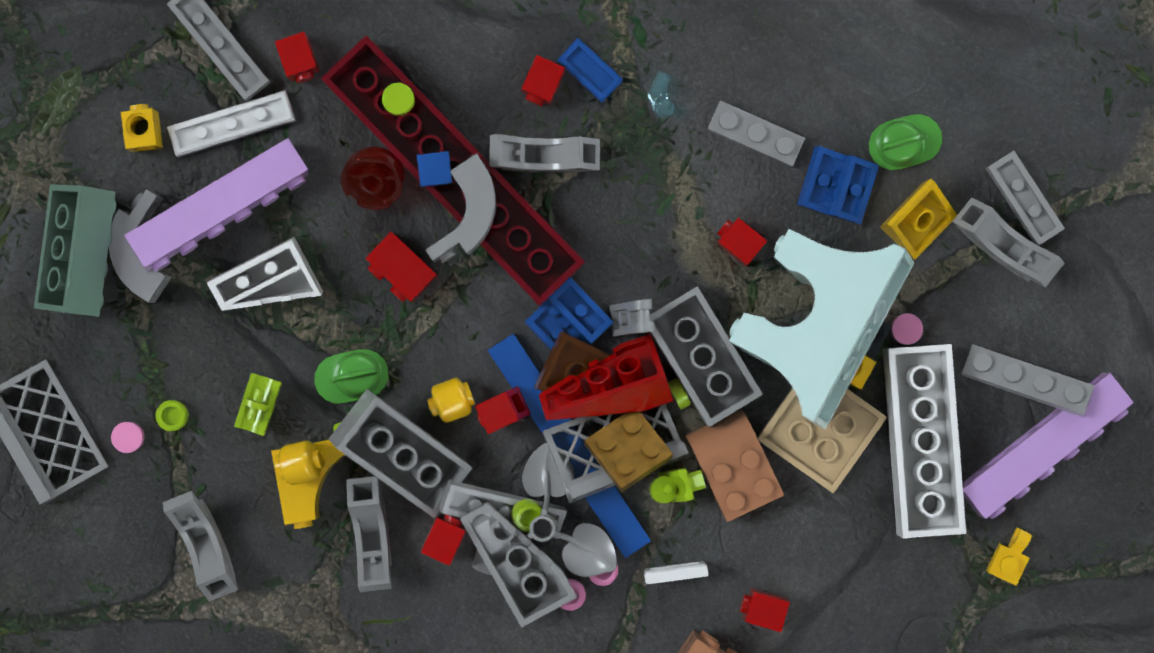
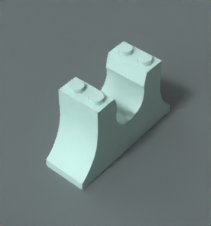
(848, 310)

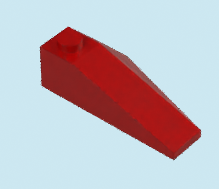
(621, 383)

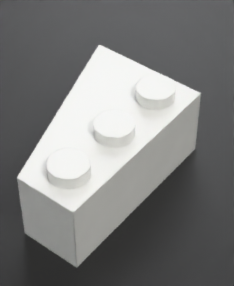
(267, 278)

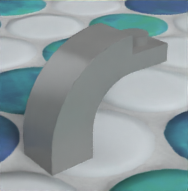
(544, 155)
(479, 213)
(1005, 245)
(126, 264)
(371, 533)
(204, 543)

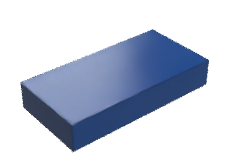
(590, 70)

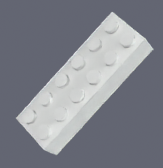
(924, 441)

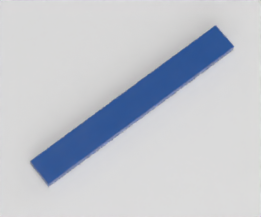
(607, 504)

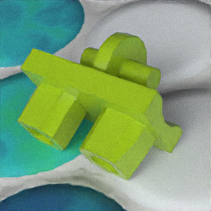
(258, 404)
(676, 485)

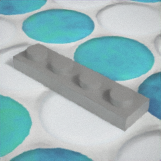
(220, 46)
(1028, 380)
(463, 498)

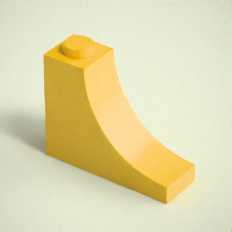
(301, 500)

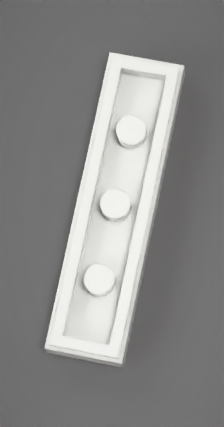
(231, 123)

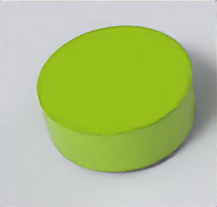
(398, 99)
(679, 393)
(172, 415)
(524, 513)

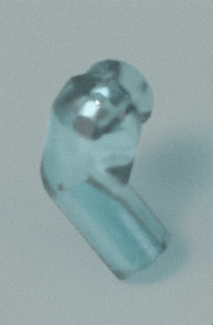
(657, 97)

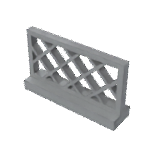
(24, 454)
(599, 480)

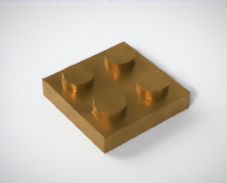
(628, 449)

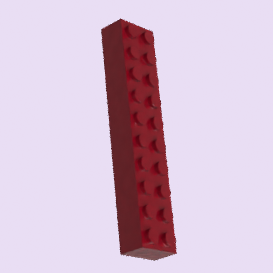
(518, 235)

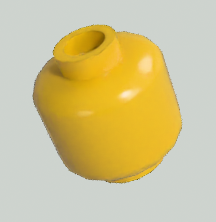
(451, 400)
(299, 462)

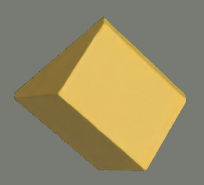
(920, 219)

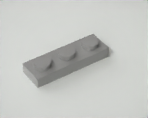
(756, 134)
(1025, 198)

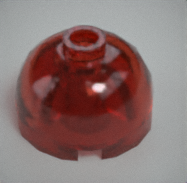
(373, 177)

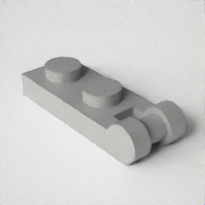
(631, 317)

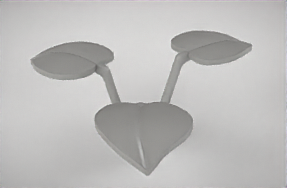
(589, 549)

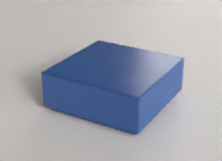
(434, 169)

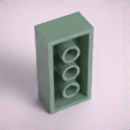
(75, 249)

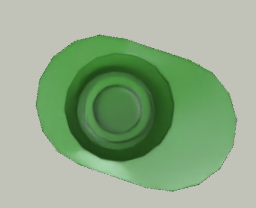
(905, 142)
(349, 374)

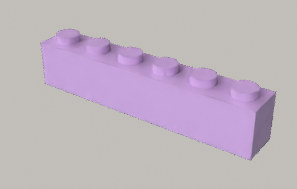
(217, 205)
(1043, 447)

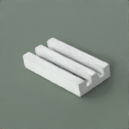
(675, 572)

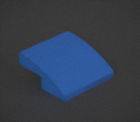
(837, 185)
(569, 312)

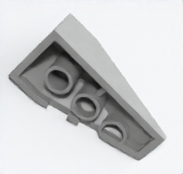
(520, 569)

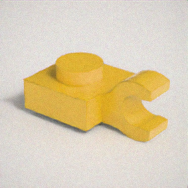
(1009, 561)

